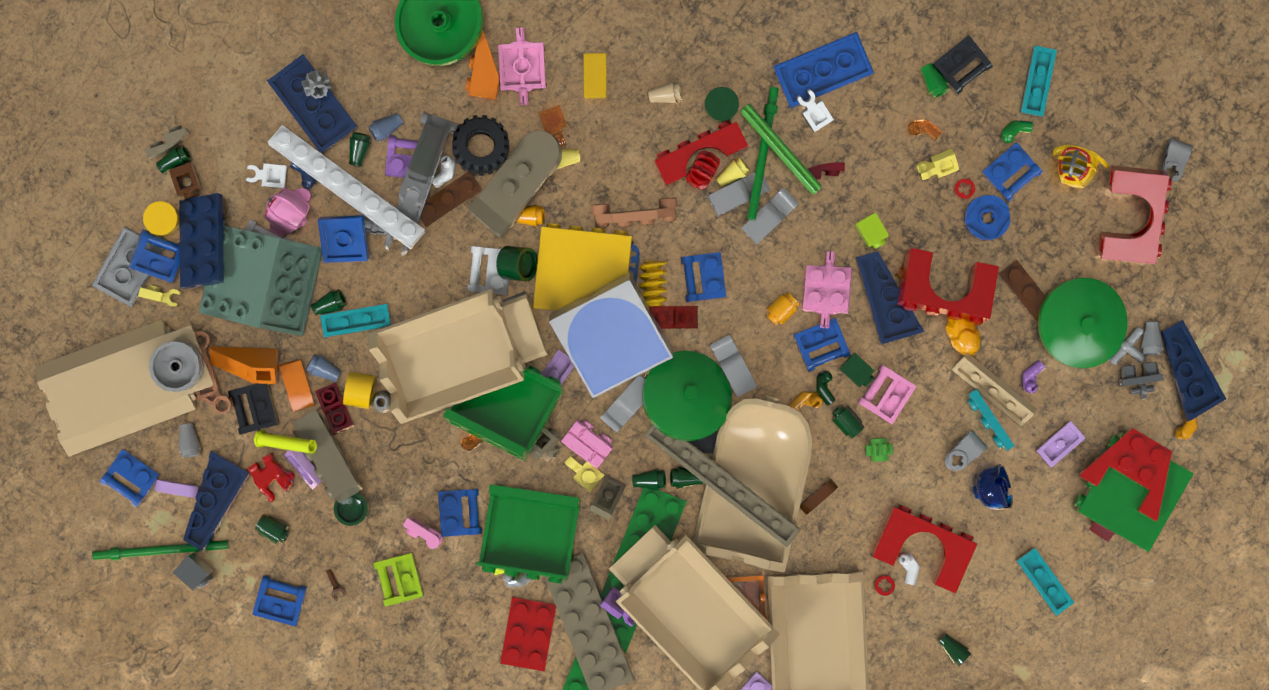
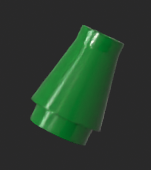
(935, 82)

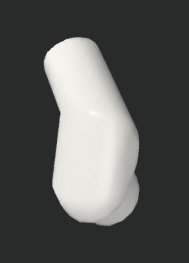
(446, 171)
(911, 566)

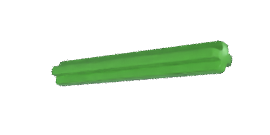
(781, 149)

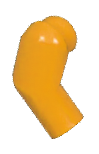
(1187, 429)

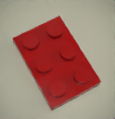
(528, 633)

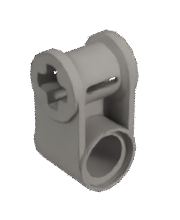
(1175, 156)
(968, 449)

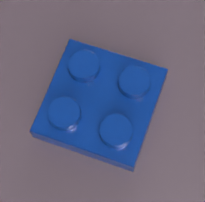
(343, 238)

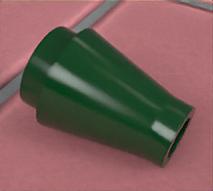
(358, 148)
(174, 158)
(330, 302)
(683, 478)
(652, 479)
(954, 649)

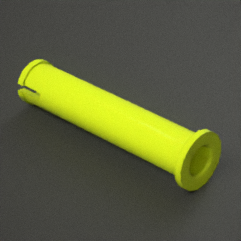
(284, 442)

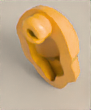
(963, 336)

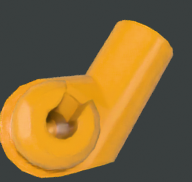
(806, 398)

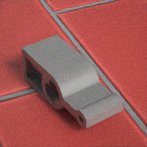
(734, 195)
(770, 216)
(733, 366)
(625, 405)

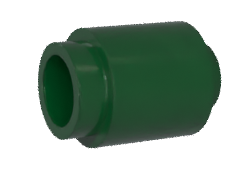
(847, 421)
(272, 529)

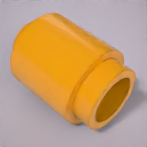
(782, 308)

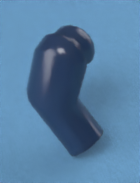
(308, 181)

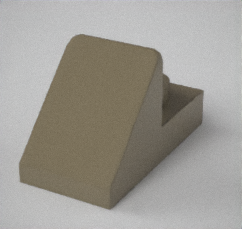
(607, 497)

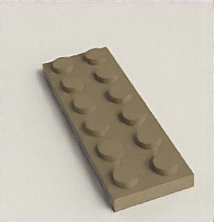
(590, 628)

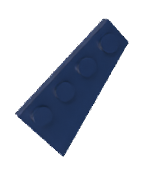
(1192, 374)

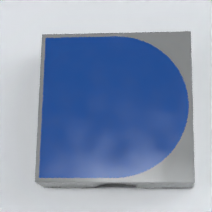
(611, 335)

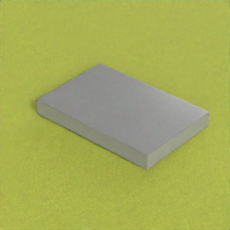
(115, 275)

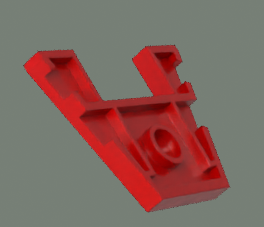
(1139, 460)

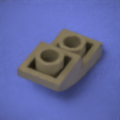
(174, 137)

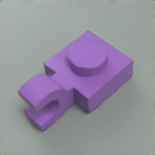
(612, 606)

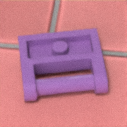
(396, 163)

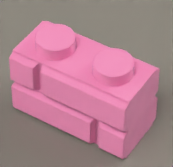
(587, 443)

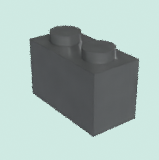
(194, 572)

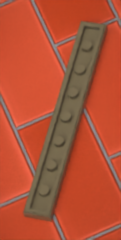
(726, 486)

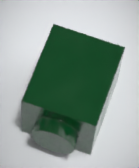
(857, 370)

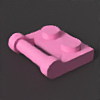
(893, 398)
(417, 528)

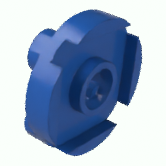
(986, 204)

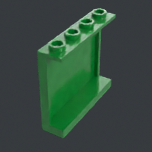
(511, 415)
(1118, 499)
(529, 533)

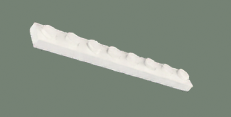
(346, 187)

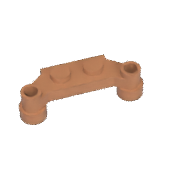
(604, 217)
(211, 394)

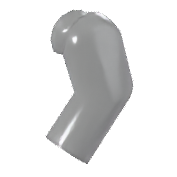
(518, 581)

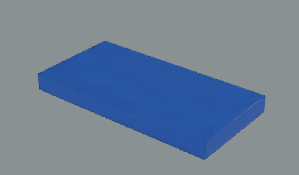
(824, 69)

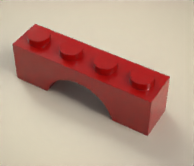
(726, 140)

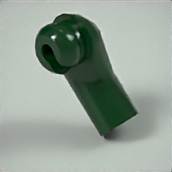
(822, 387)

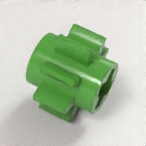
(879, 449)

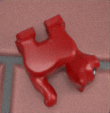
(272, 471)

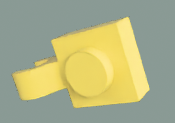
(941, 165)
(153, 293)
(585, 474)

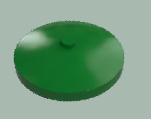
(439, 29)
(1082, 322)
(687, 396)

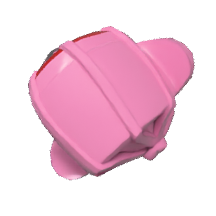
(287, 210)

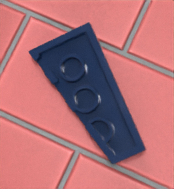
(882, 294)
(216, 495)

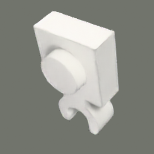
(816, 113)
(271, 175)

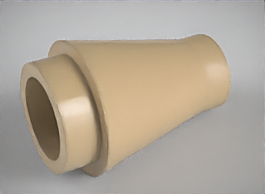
(666, 93)

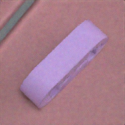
(176, 488)

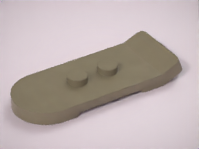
(517, 182)

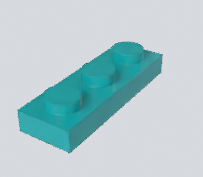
(1038, 81)
(355, 320)
(988, 420)
(1045, 581)

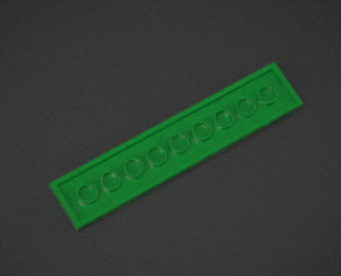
(652, 509)

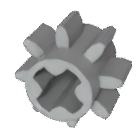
(316, 84)

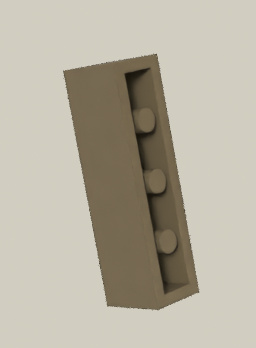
(328, 457)

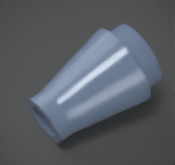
(385, 126)
(323, 368)

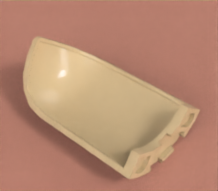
(770, 454)

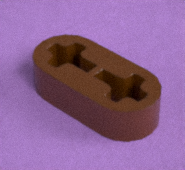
(818, 496)

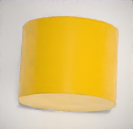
(161, 218)
(359, 390)

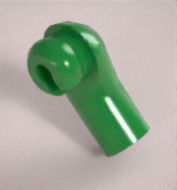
(1014, 127)

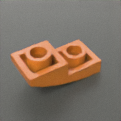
(296, 385)

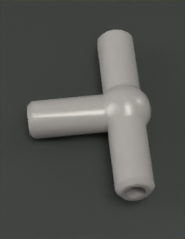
(1127, 346)

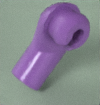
(1029, 377)

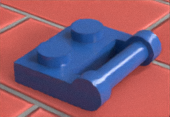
(1008, 165)
(154, 263)
(711, 276)
(816, 338)
(134, 471)
(452, 513)
(279, 608)

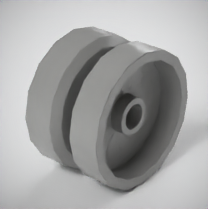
(163, 366)

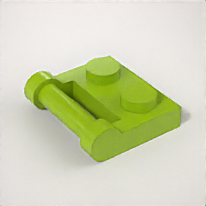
(405, 576)

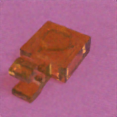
(553, 122)

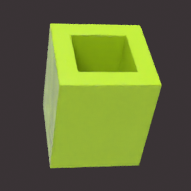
(872, 231)

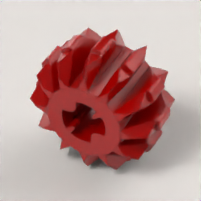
(703, 169)

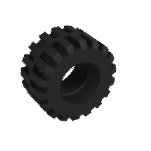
(473, 127)

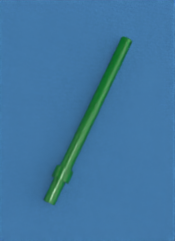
(770, 111)
(116, 553)

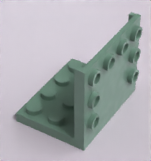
(264, 282)

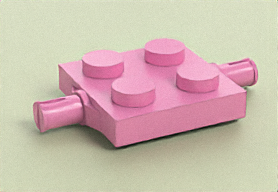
(521, 66)
(827, 289)

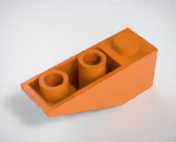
(485, 77)
(251, 364)

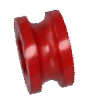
(962, 195)
(879, 589)

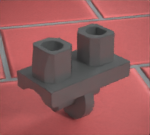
(1151, 374)

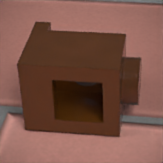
(178, 176)

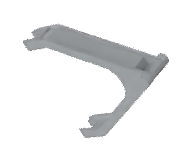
(422, 169)

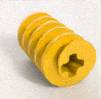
(653, 282)

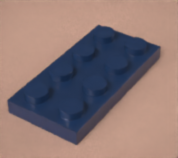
(320, 118)
(201, 241)

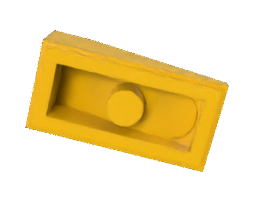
(595, 76)

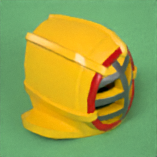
(1077, 165)

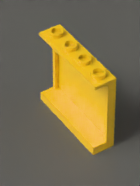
(577, 263)

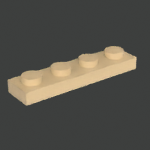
(994, 389)

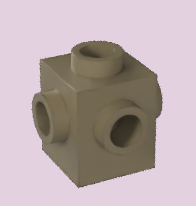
(552, 445)

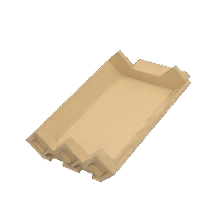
(455, 353)
(110, 390)
(690, 609)
(819, 631)

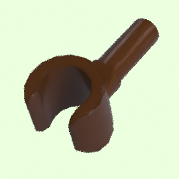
(335, 586)

